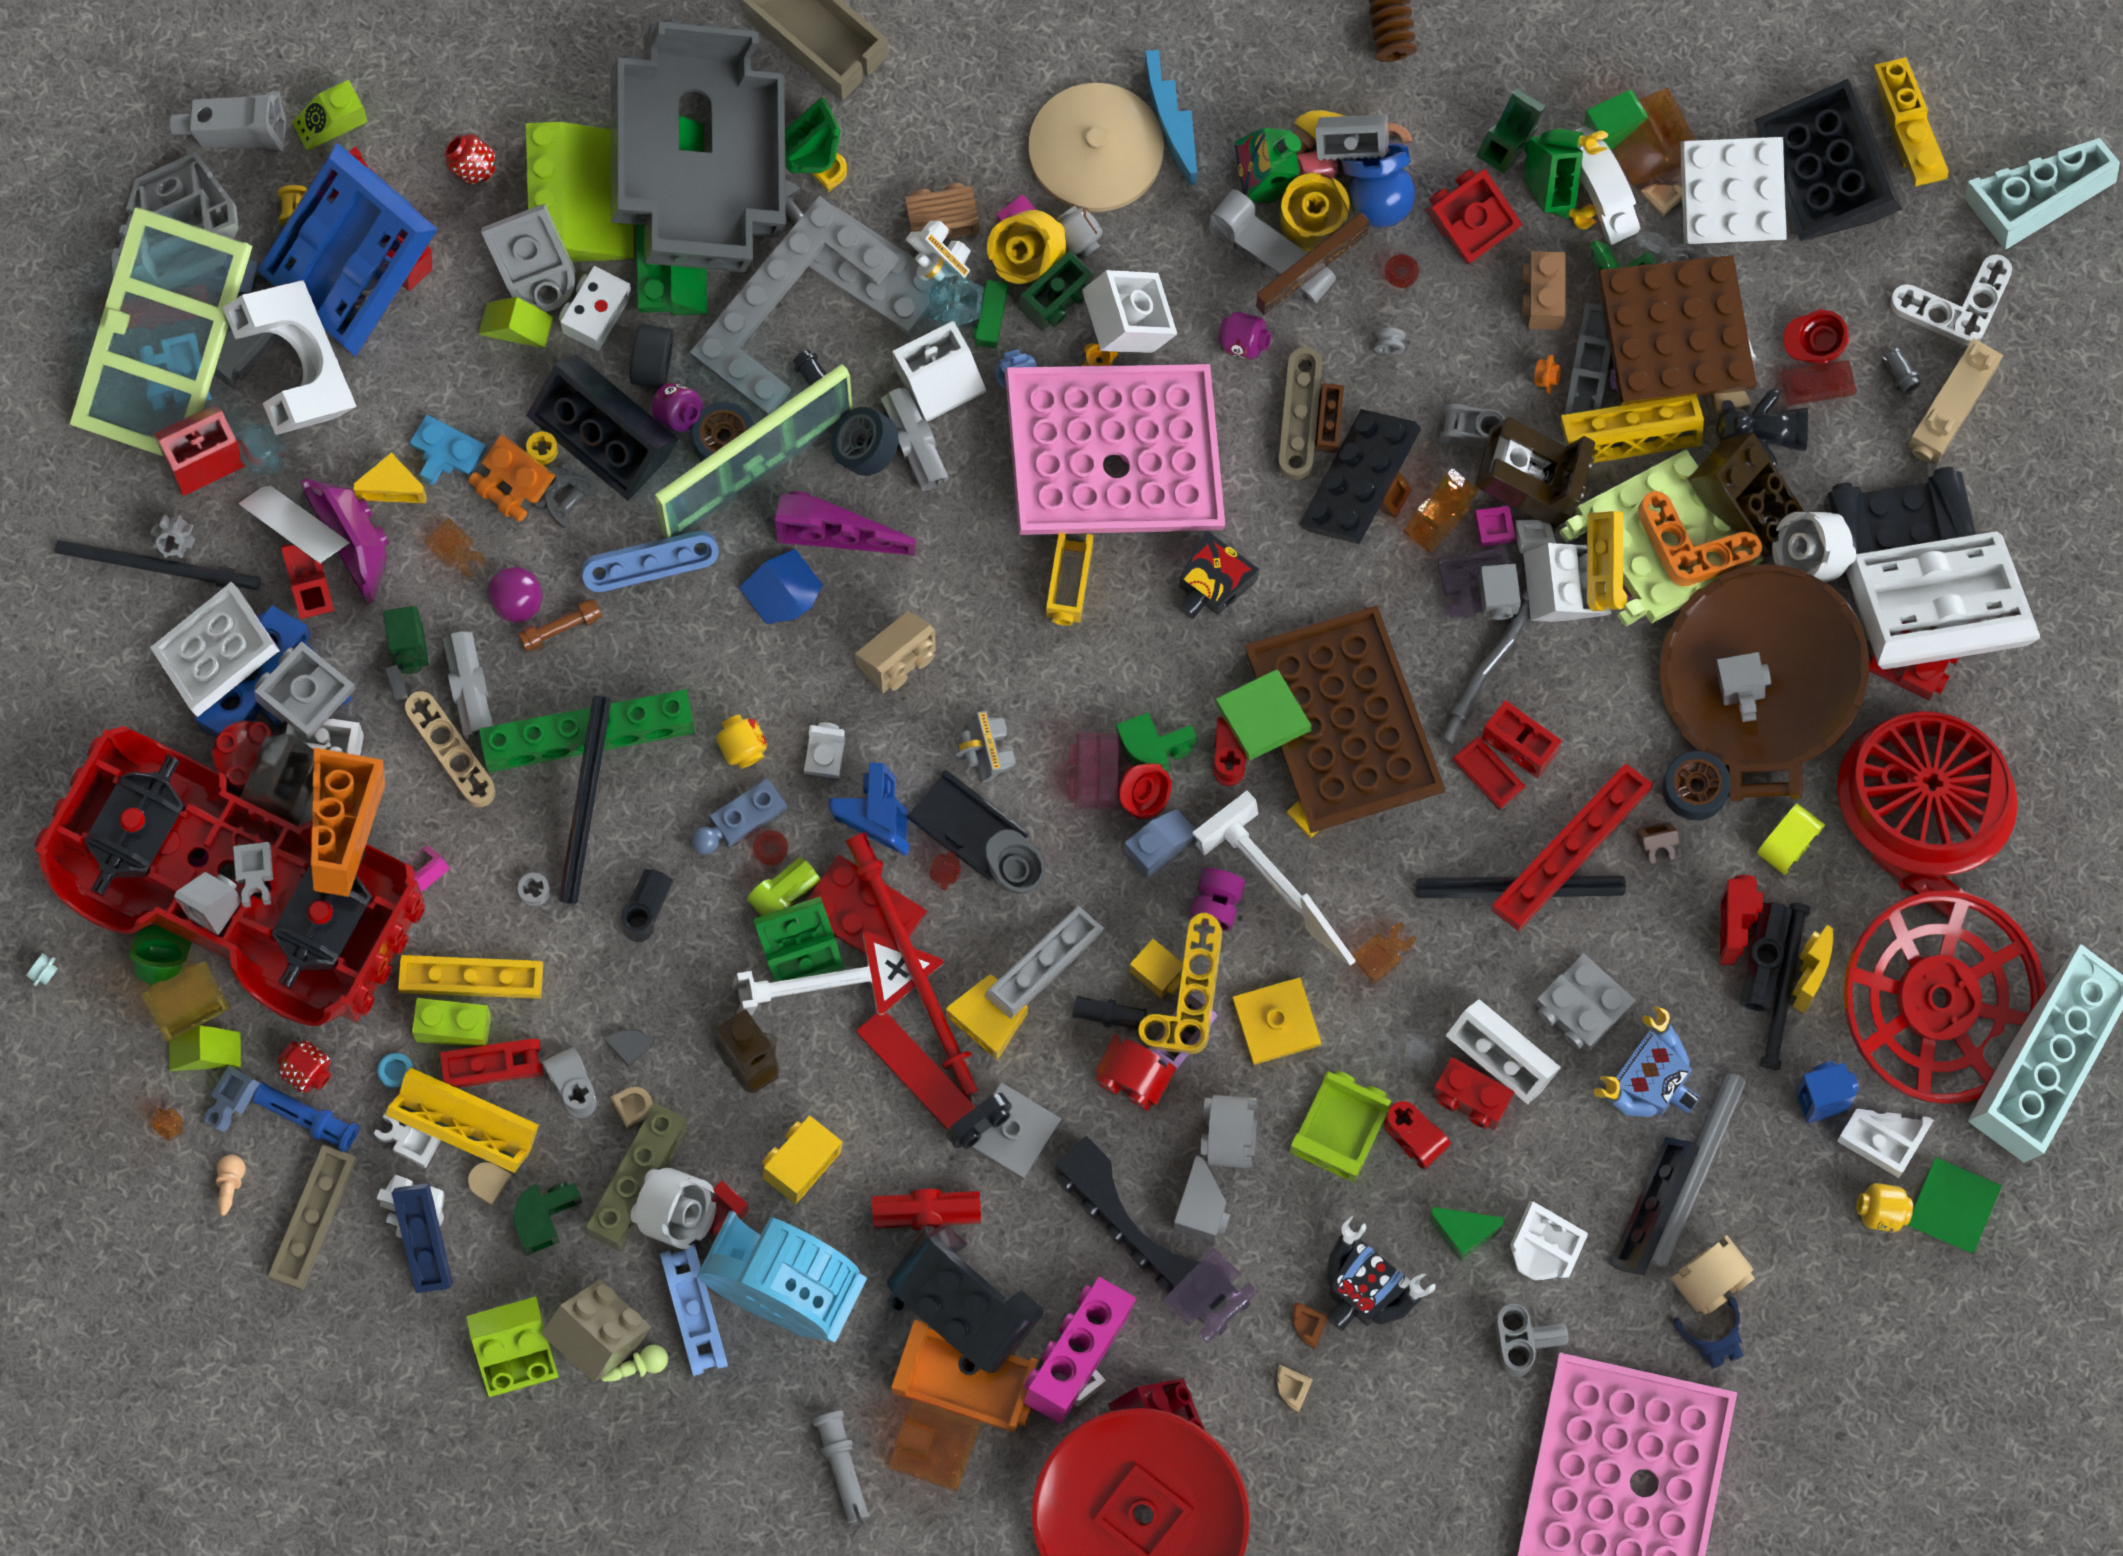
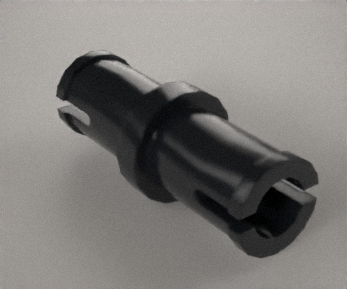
(1108, 1012)

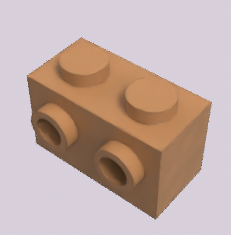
(1546, 290)

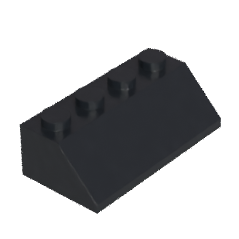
(601, 426)

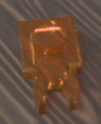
(452, 544)
(1381, 955)

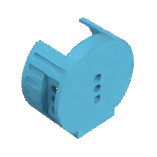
(783, 1277)

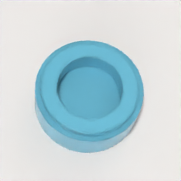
(393, 1068)

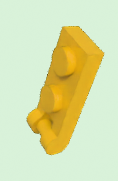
(1605, 561)

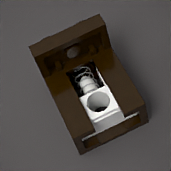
(1535, 471)

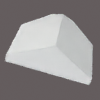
(1546, 1244)

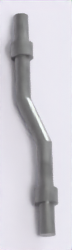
(1461, 711)

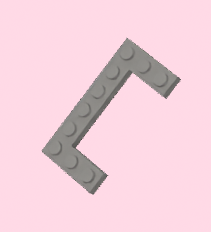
(817, 228)

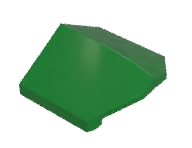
(812, 140)

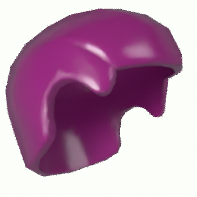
(515, 594)

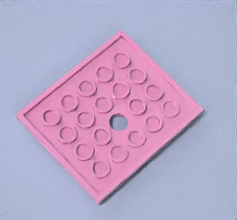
(1146, 414)
(1602, 1430)

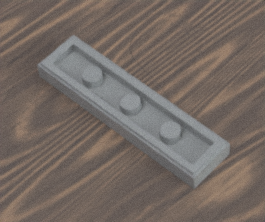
(1044, 962)

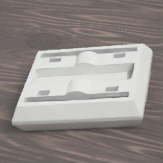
(1943, 597)

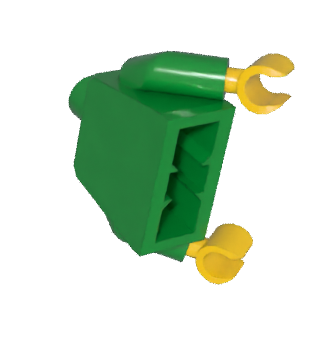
(1555, 170)

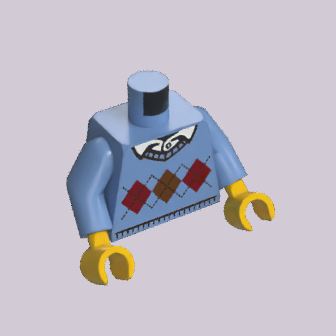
(1652, 1074)

